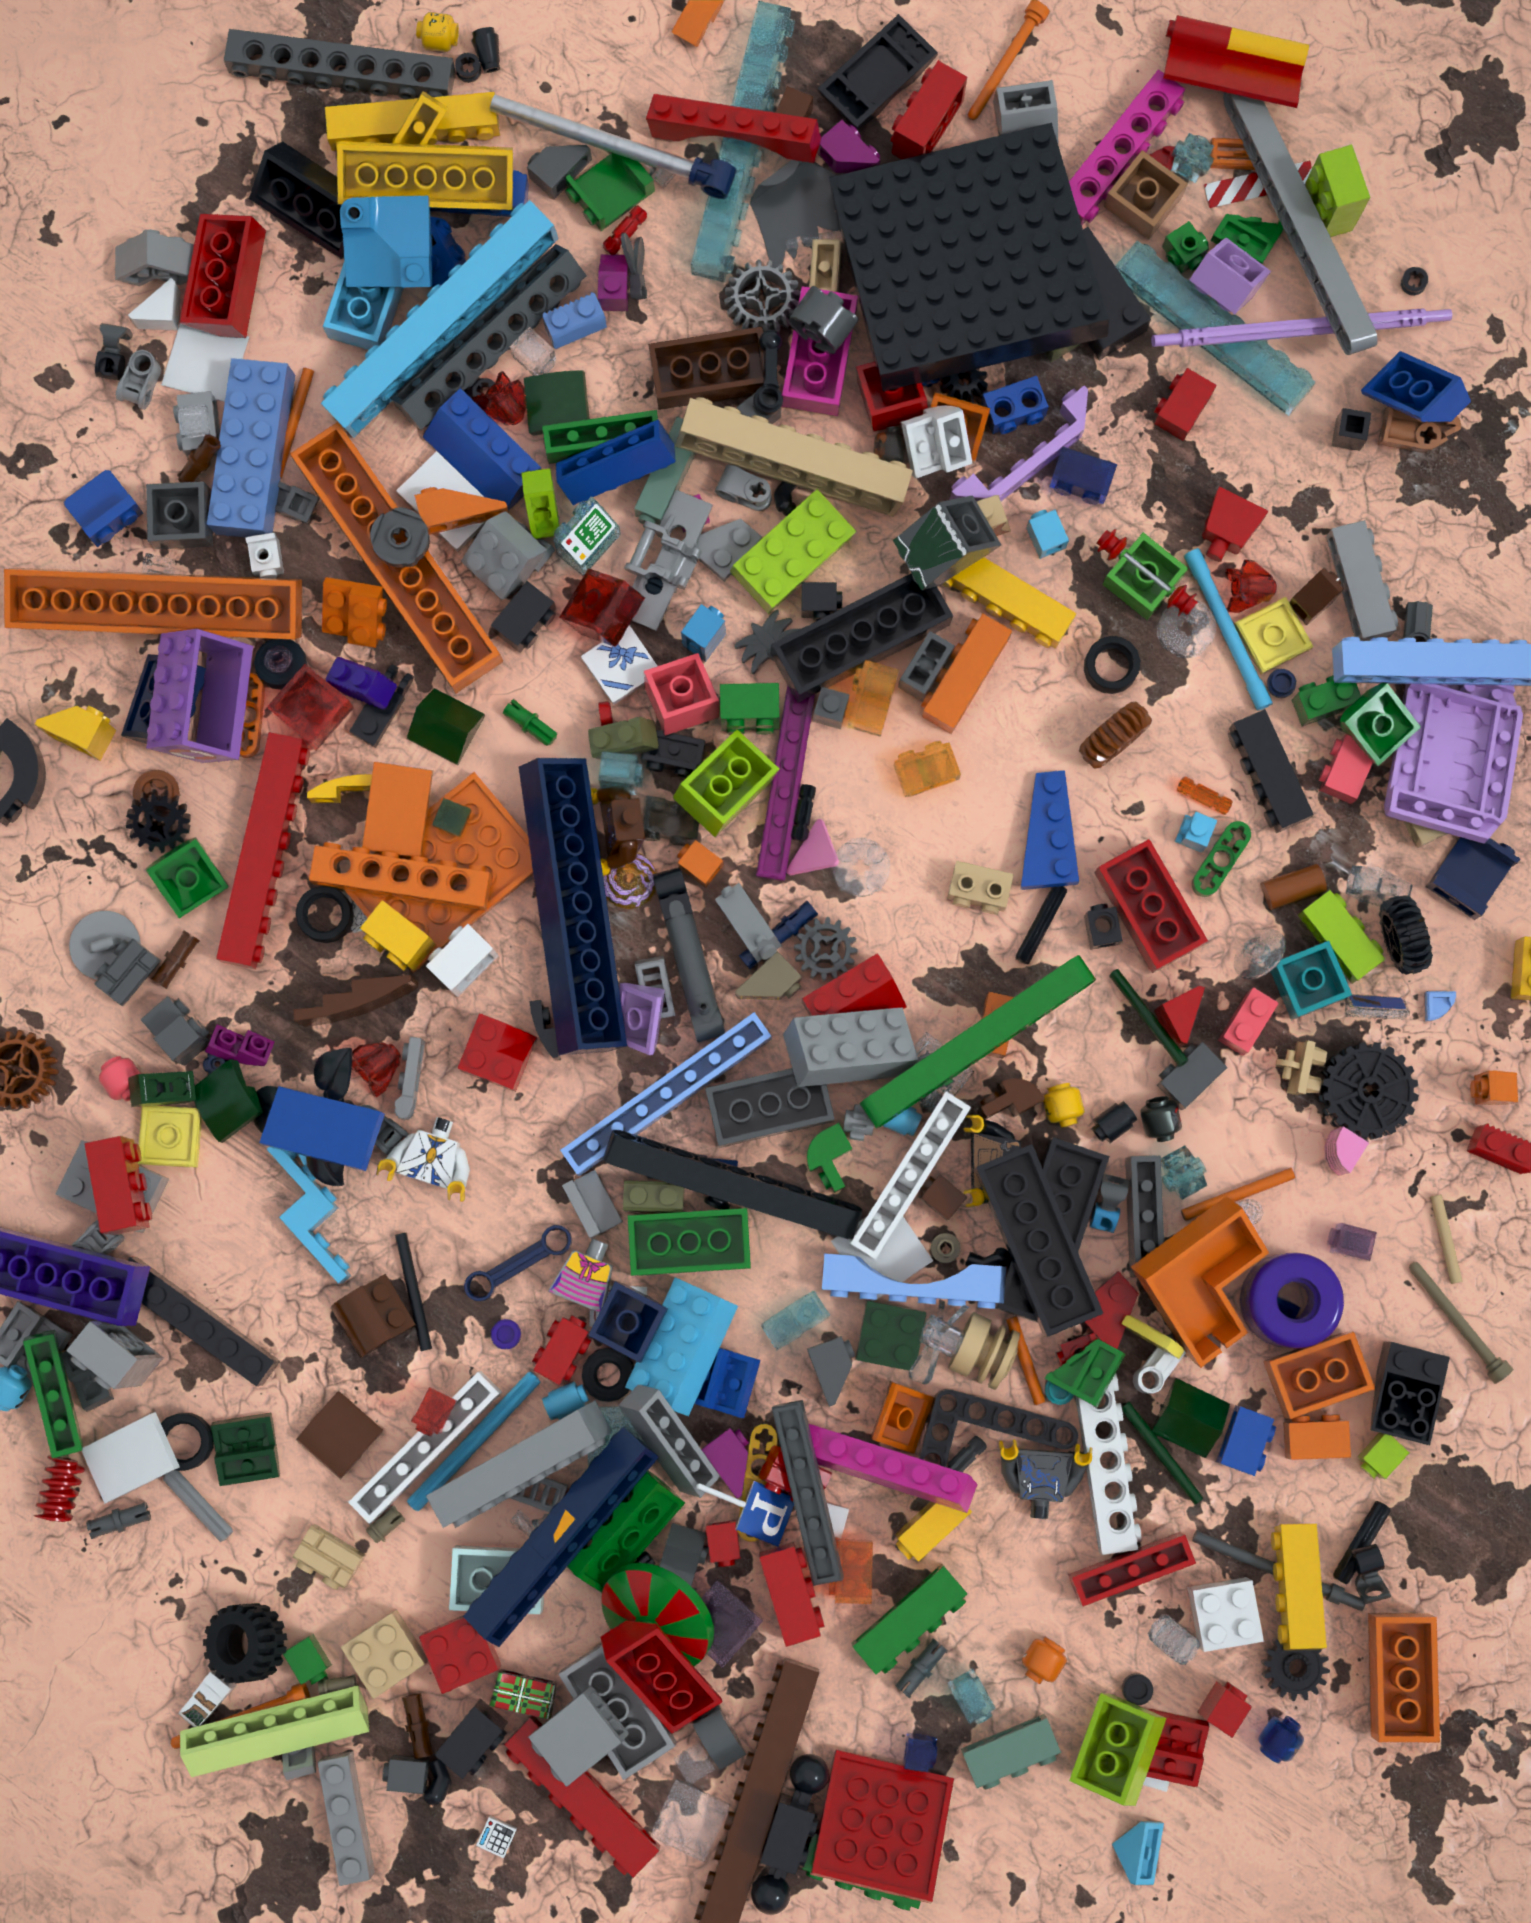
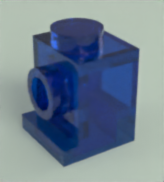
(920, 1752)

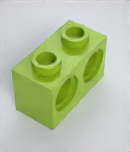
(540, 503)

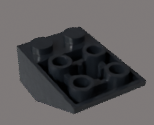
(1408, 1392)

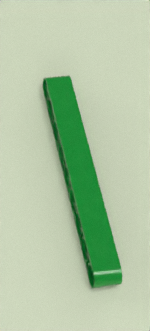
(977, 1041)

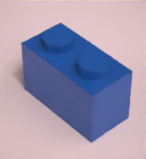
(1246, 1440)

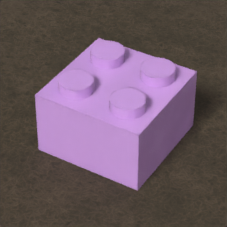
(1229, 276)

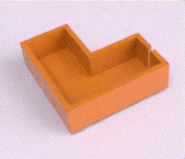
(1188, 1278)

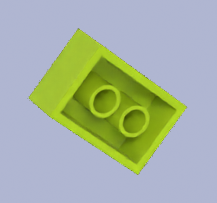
(1338, 189)
(725, 783)
(1117, 1749)

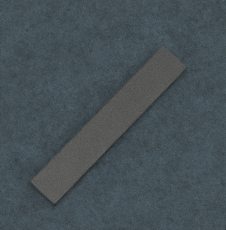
(808, 1492)

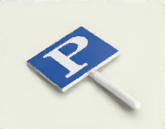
(763, 1513)

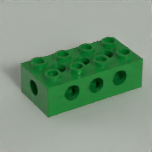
(629, 1533)

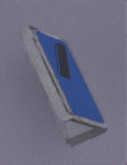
(1376, 1007)

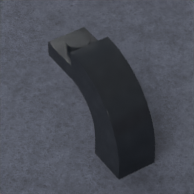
(28, 771)

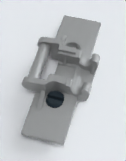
(674, 561)

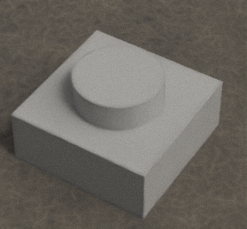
(299, 1763)

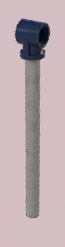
(713, 177)

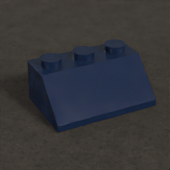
(139, 713)

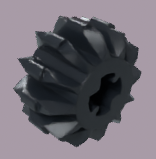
(965, 392)

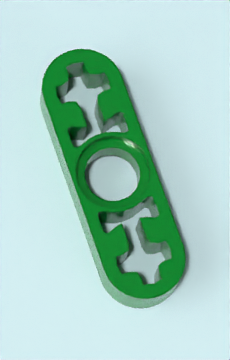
(1226, 836)

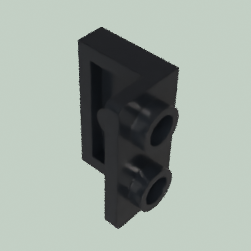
(675, 753)

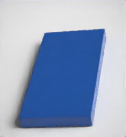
(322, 1128)

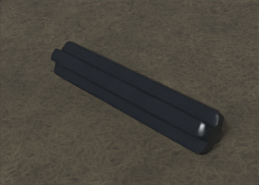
(1041, 924)
(1363, 1538)

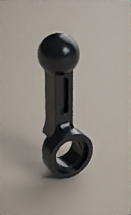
(770, 343)

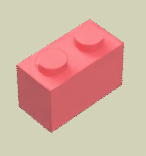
(1347, 770)
(1248, 1021)

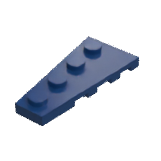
(1050, 839)

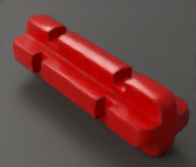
(627, 226)

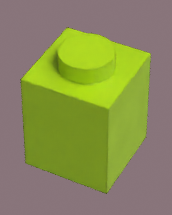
(1382, 1456)

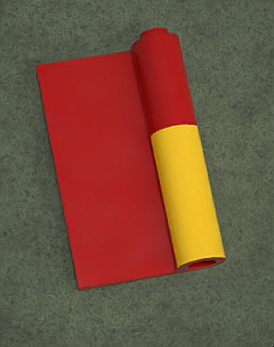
(1235, 61)

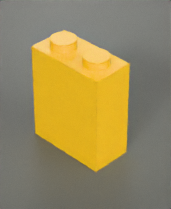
(928, 1529)

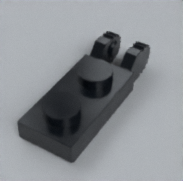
(373, 720)

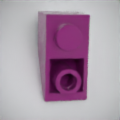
(845, 150)

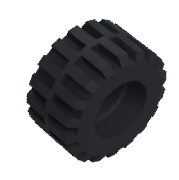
(225, 1643)

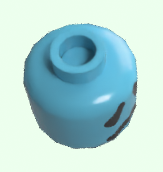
(13, 1387)

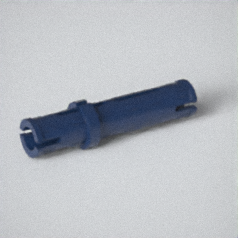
(785, 929)

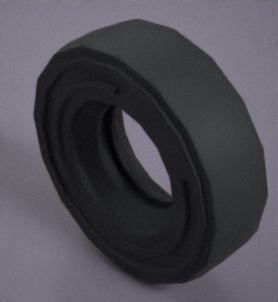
(590, 1379)

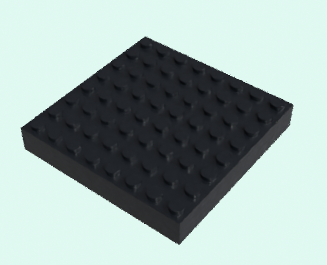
(968, 257)

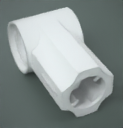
(1160, 1365)

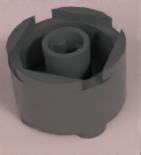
(823, 320)

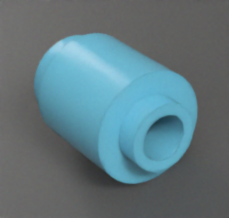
(905, 1123)
(565, 1400)

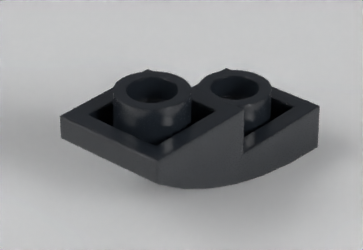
(541, 1018)

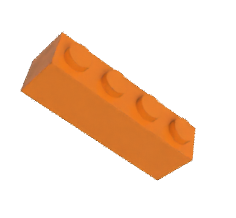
(966, 674)

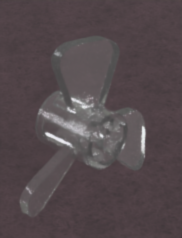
(939, 1338)

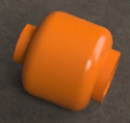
(1044, 1660)

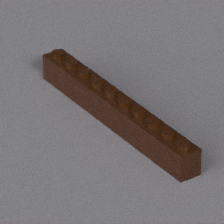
(758, 1793)

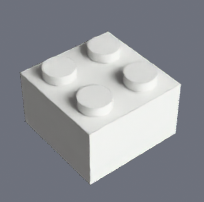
(461, 959)
(1225, 1614)

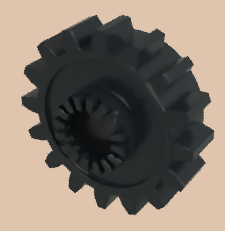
(1300, 1682)

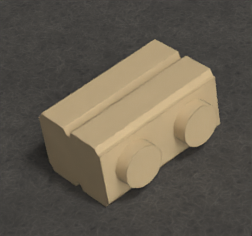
(328, 1556)

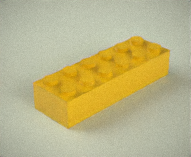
(447, 173)

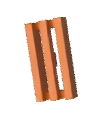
(1238, 154)

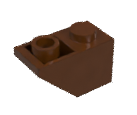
(1316, 595)

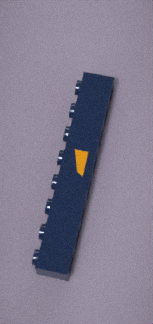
(560, 1537)

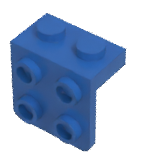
(102, 508)

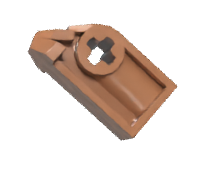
(1404, 431)

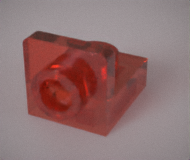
(433, 1412)

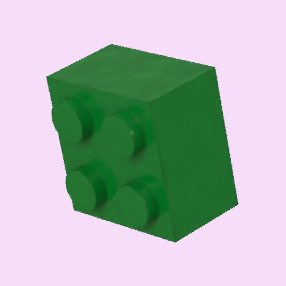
(749, 707)

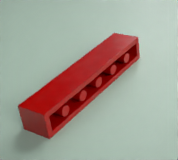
(589, 1804)

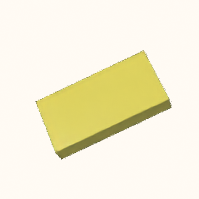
(1153, 1336)

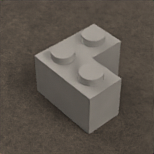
(153, 257)

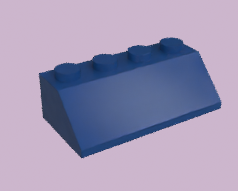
(479, 449)

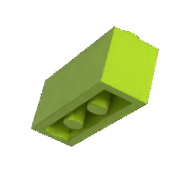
(1331, 922)

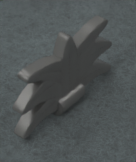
(760, 642)

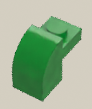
(823, 1150)

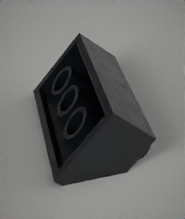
(301, 196)

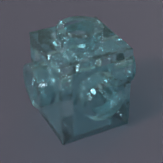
(1192, 157)
(1183, 1172)

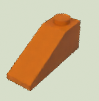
(451, 509)

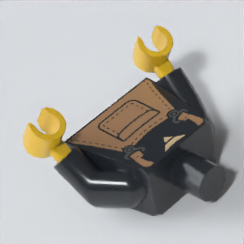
(987, 1144)

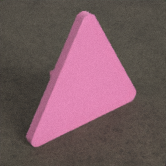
(815, 852)

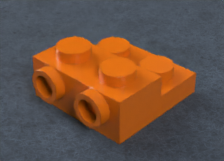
(354, 611)

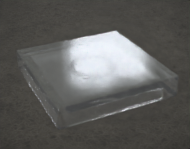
(690, 1820)

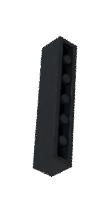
(207, 1328)

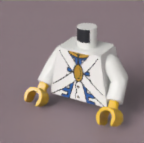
(430, 1159)

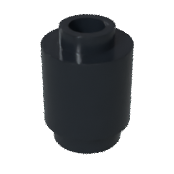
(1114, 1122)

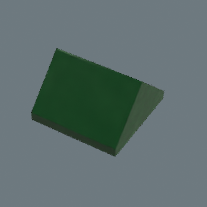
(444, 725)
(1191, 1418)

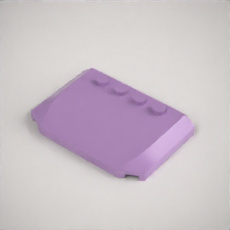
(1460, 761)

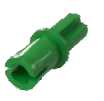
(530, 722)

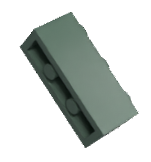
(1011, 1752)

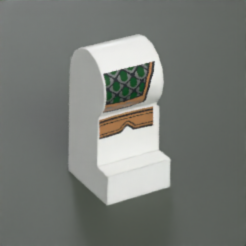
(206, 1699)

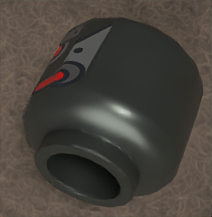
(1161, 1118)

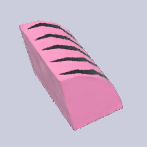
(1343, 1150)

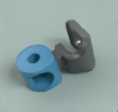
(1106, 1213)

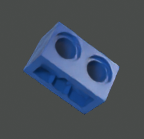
(1011, 399)

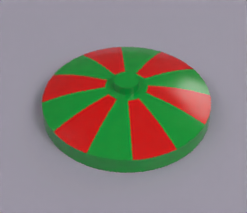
(662, 1598)

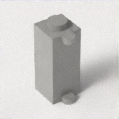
(748, 922)

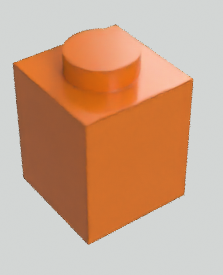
(699, 863)

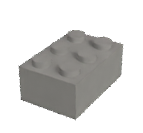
(78, 1189)

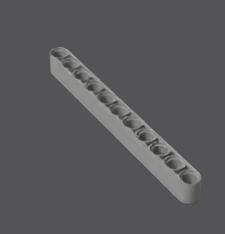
(1302, 223)

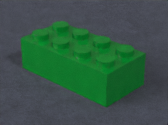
(689, 1242)

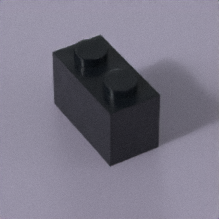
(524, 617)

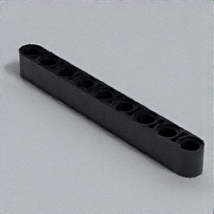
(732, 1184)

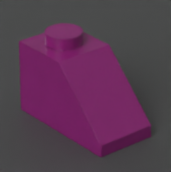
(613, 283)
(729, 1458)

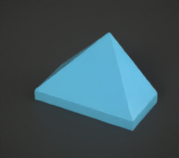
(1139, 1851)

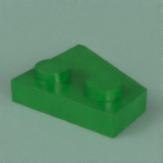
(1249, 234)

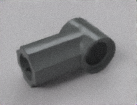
(1418, 621)

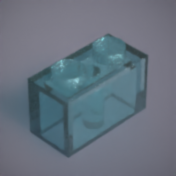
(621, 772)
(972, 1697)

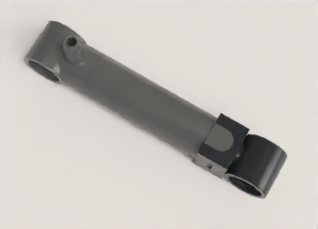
(688, 954)

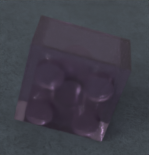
(731, 1619)

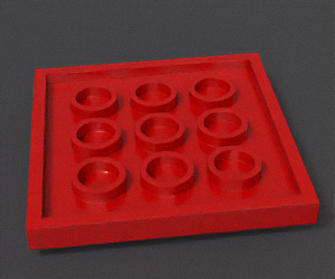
(882, 1826)

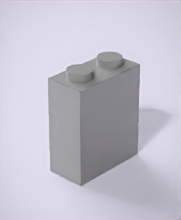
(578, 1736)

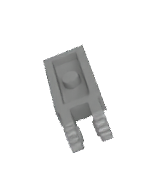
(410, 1079)

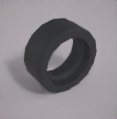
(1122, 645)
(304, 905)
(205, 1433)

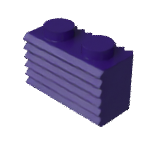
(361, 682)

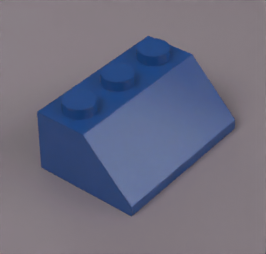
(1418, 389)

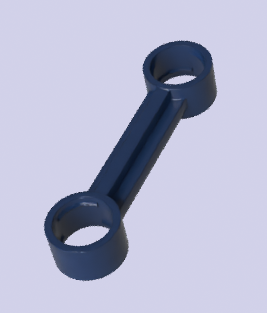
(518, 1263)

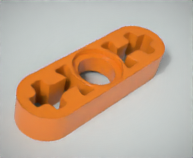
(254, 737)

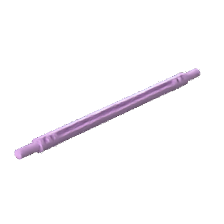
(1293, 328)

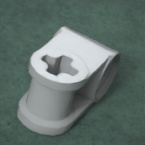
(138, 385)
(739, 486)
(97, 1242)

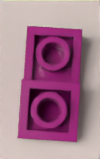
(246, 1049)

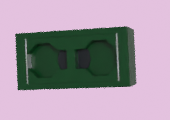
(162, 1088)

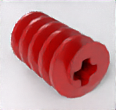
(60, 1489)

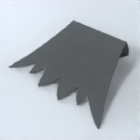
(793, 206)

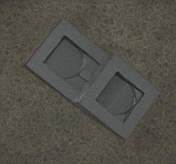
(295, 503)
(88, 1390)

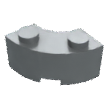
(684, 1551)

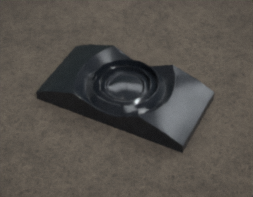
(878, 72)

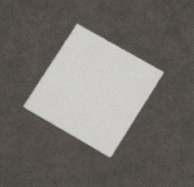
(202, 361)
(898, 1259)

